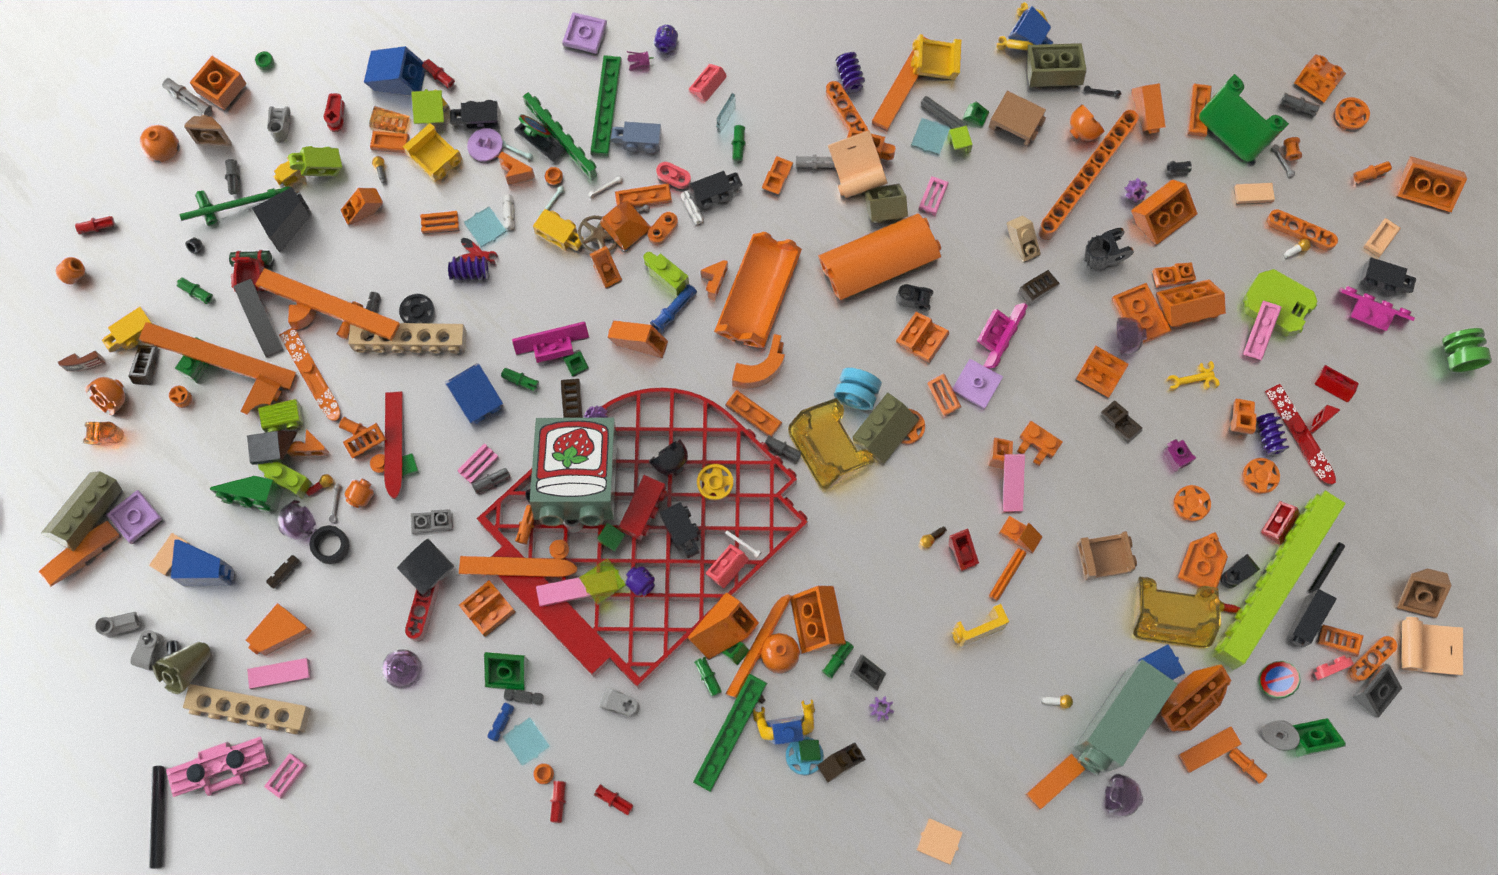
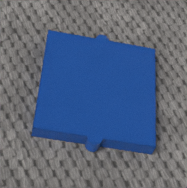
(1165, 662)

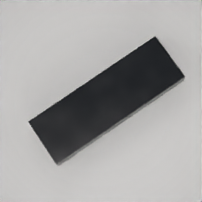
(546, 146)

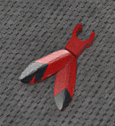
(475, 251)

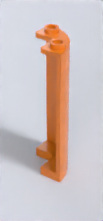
(880, 256)
(758, 290)

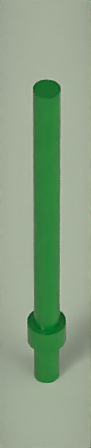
(231, 204)

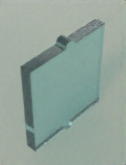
(726, 113)
(930, 136)
(485, 227)
(526, 741)

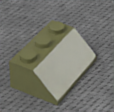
(1056, 65)
(885, 428)

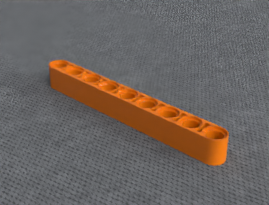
(1084, 181)

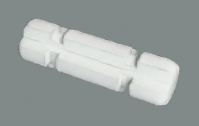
(692, 207)
(508, 211)

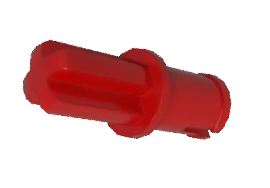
(438, 73)
(94, 224)
(613, 799)
(557, 802)

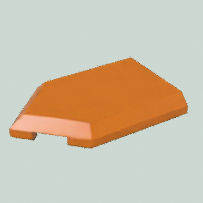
(1203, 562)

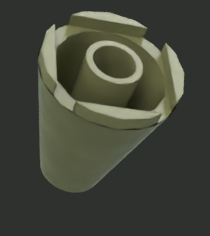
(181, 666)

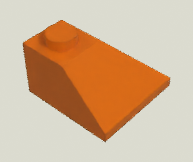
(624, 225)

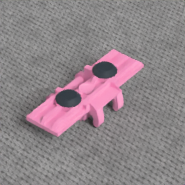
(215, 760)

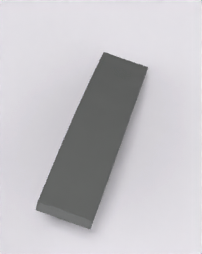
(258, 318)

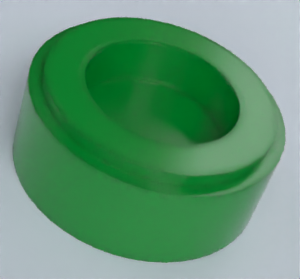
(264, 60)

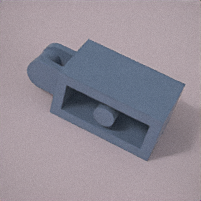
(638, 136)

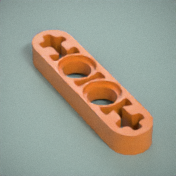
(847, 111)
(1303, 226)

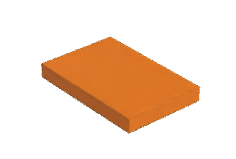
(1142, 306)

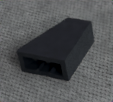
(1311, 617)

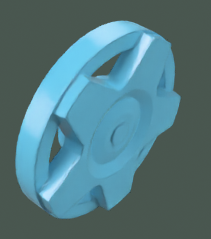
(794, 759)

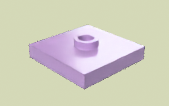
(584, 32)
(977, 384)
(134, 516)

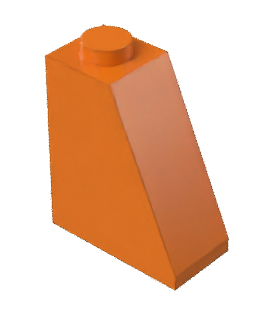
(1149, 107)
(638, 337)
(276, 631)

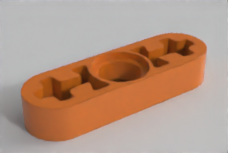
(1381, 659)

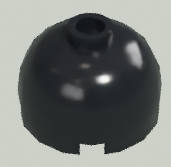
(670, 459)

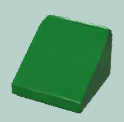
(976, 114)
(575, 362)
(611, 537)
(736, 652)
(809, 750)

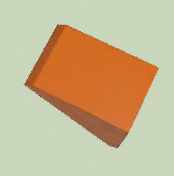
(999, 448)

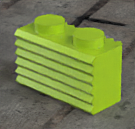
(281, 416)

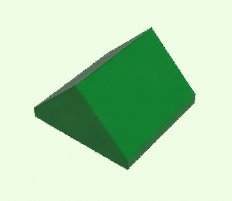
(505, 670)
(1317, 737)

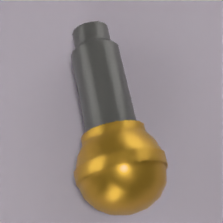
(378, 163)

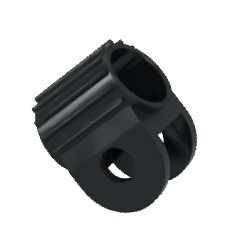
(1107, 243)

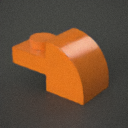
(300, 316)
(1243, 416)

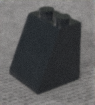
(282, 216)

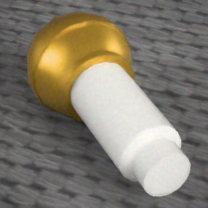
(1303, 245)
(1064, 701)

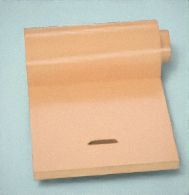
(858, 166)
(1431, 648)

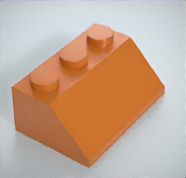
(1431, 184)
(1165, 211)
(1191, 302)
(817, 619)

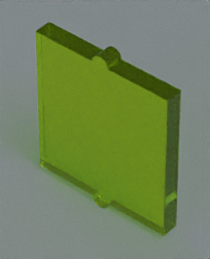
(602, 581)

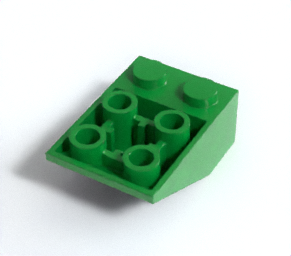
(250, 492)

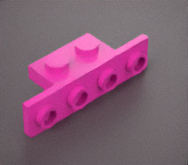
(1374, 312)
(999, 332)
(551, 343)

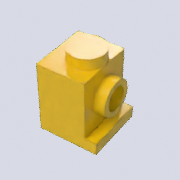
(286, 175)

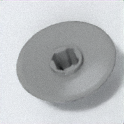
(1281, 735)

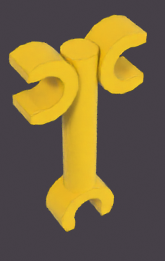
(1205, 374)

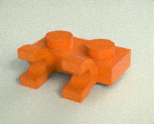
(1039, 439)

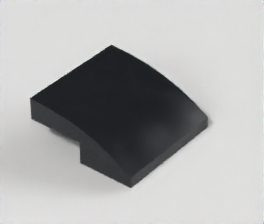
(425, 566)

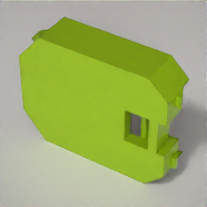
(1284, 292)

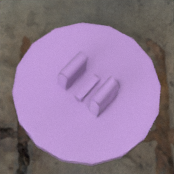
(485, 144)

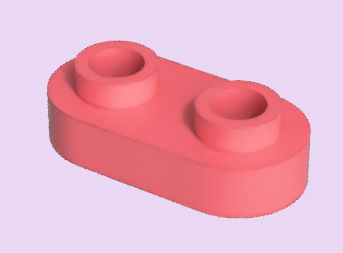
(675, 174)
(1340, 664)

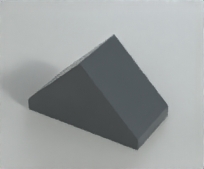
(868, 673)

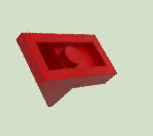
(963, 549)

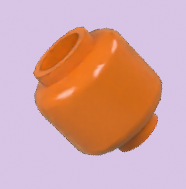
(70, 270)
(359, 493)

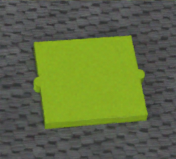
(427, 107)

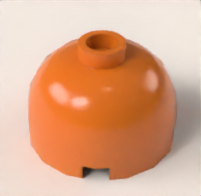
(1085, 125)
(158, 143)
(107, 394)
(780, 653)

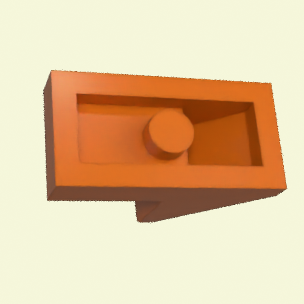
(516, 170)
(605, 267)
(715, 275)
(311, 447)
(1022, 535)

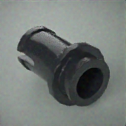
(1178, 167)

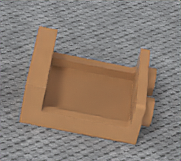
(1018, 117)
(1106, 556)

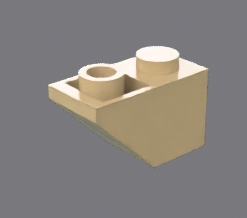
(1024, 237)

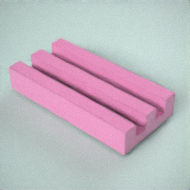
(928, 208)
(473, 458)
(292, 779)

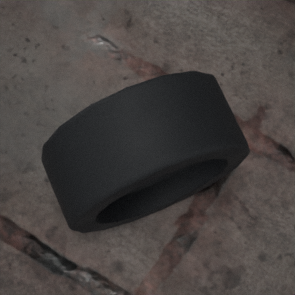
(316, 537)

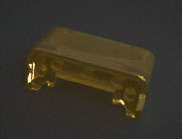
(827, 445)
(1175, 615)

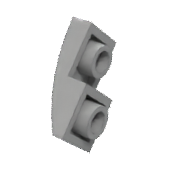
(431, 521)

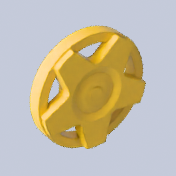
(715, 482)

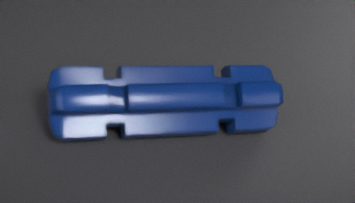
(500, 722)

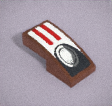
(75, 363)

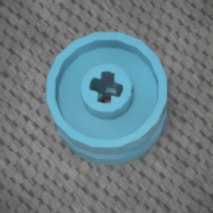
(857, 388)

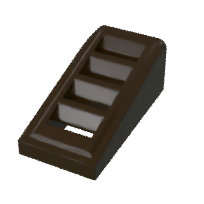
(1028, 295)
(142, 376)
(570, 383)

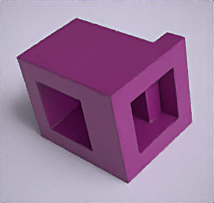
(1176, 460)

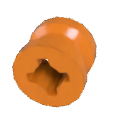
(177, 393)

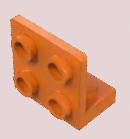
(1320, 77)

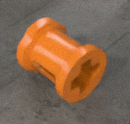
(1292, 148)

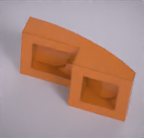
(777, 175)

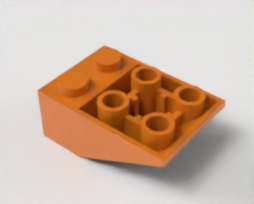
(723, 627)

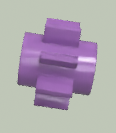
(1136, 190)
(596, 412)
(880, 714)

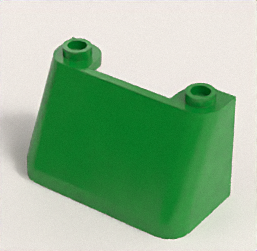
(1239, 123)

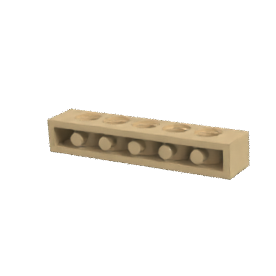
(418, 332)
(197, 696)

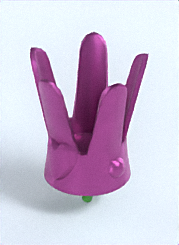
(642, 57)

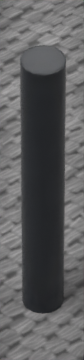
(1327, 567)

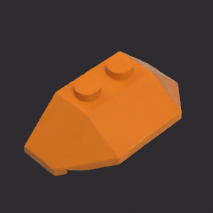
(1195, 698)

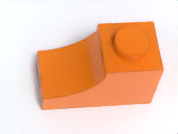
(262, 392)

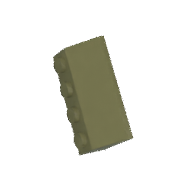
(82, 510)

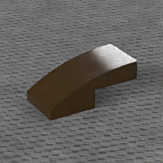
(1120, 421)

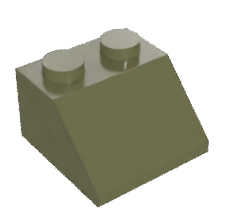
(886, 203)

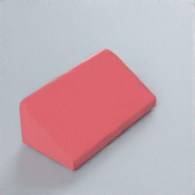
(708, 82)
(727, 566)

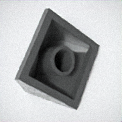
(1378, 690)

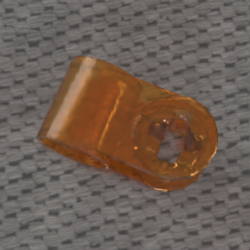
(99, 432)

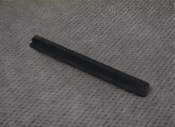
(156, 817)

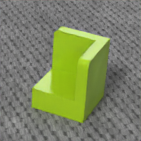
(960, 138)

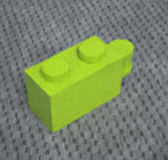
(316, 161)
(666, 273)
(286, 478)

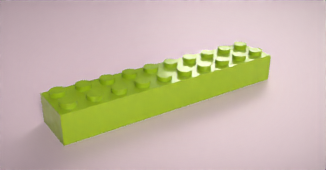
(1278, 580)

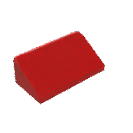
(1336, 383)
(1323, 417)
(1280, 522)

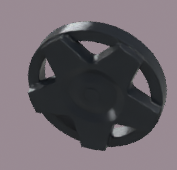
(417, 310)

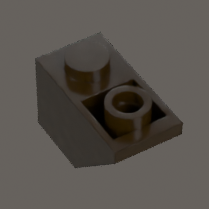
(841, 762)

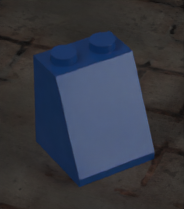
(394, 71)
(474, 393)
(198, 568)

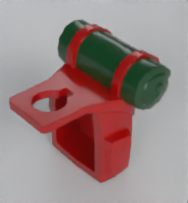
(248, 266)

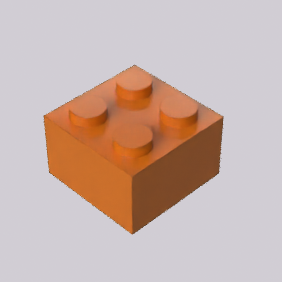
(218, 82)

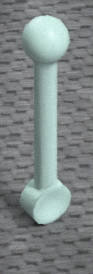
(529, 156)
(560, 189)

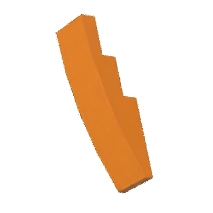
(71, 561)

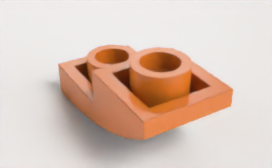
(1175, 275)

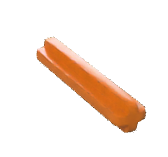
(1007, 574)

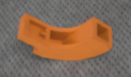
(758, 375)

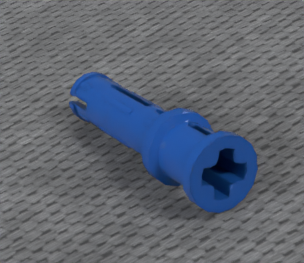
(668, 314)

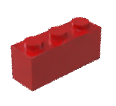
(643, 508)

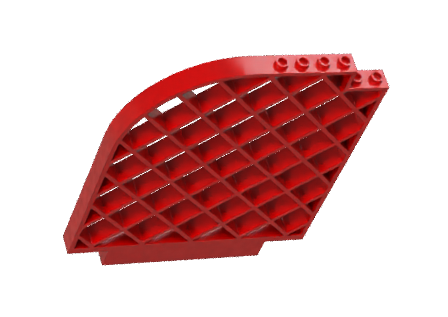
(565, 621)

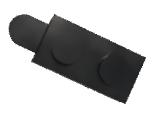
(476, 115)
(714, 189)
(1386, 277)
(681, 529)

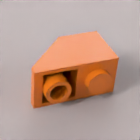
(361, 205)

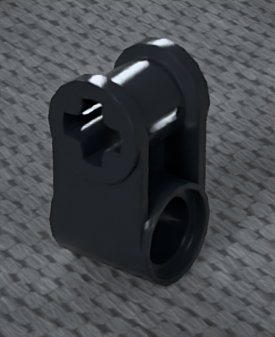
(916, 297)
(1240, 571)

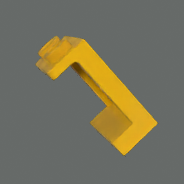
(936, 58)
(432, 153)
(998, 622)

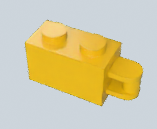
(557, 230)
(126, 330)

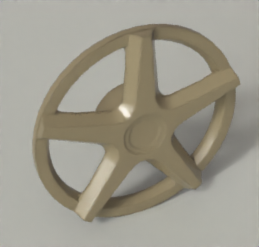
(597, 234)

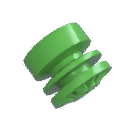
(1466, 350)

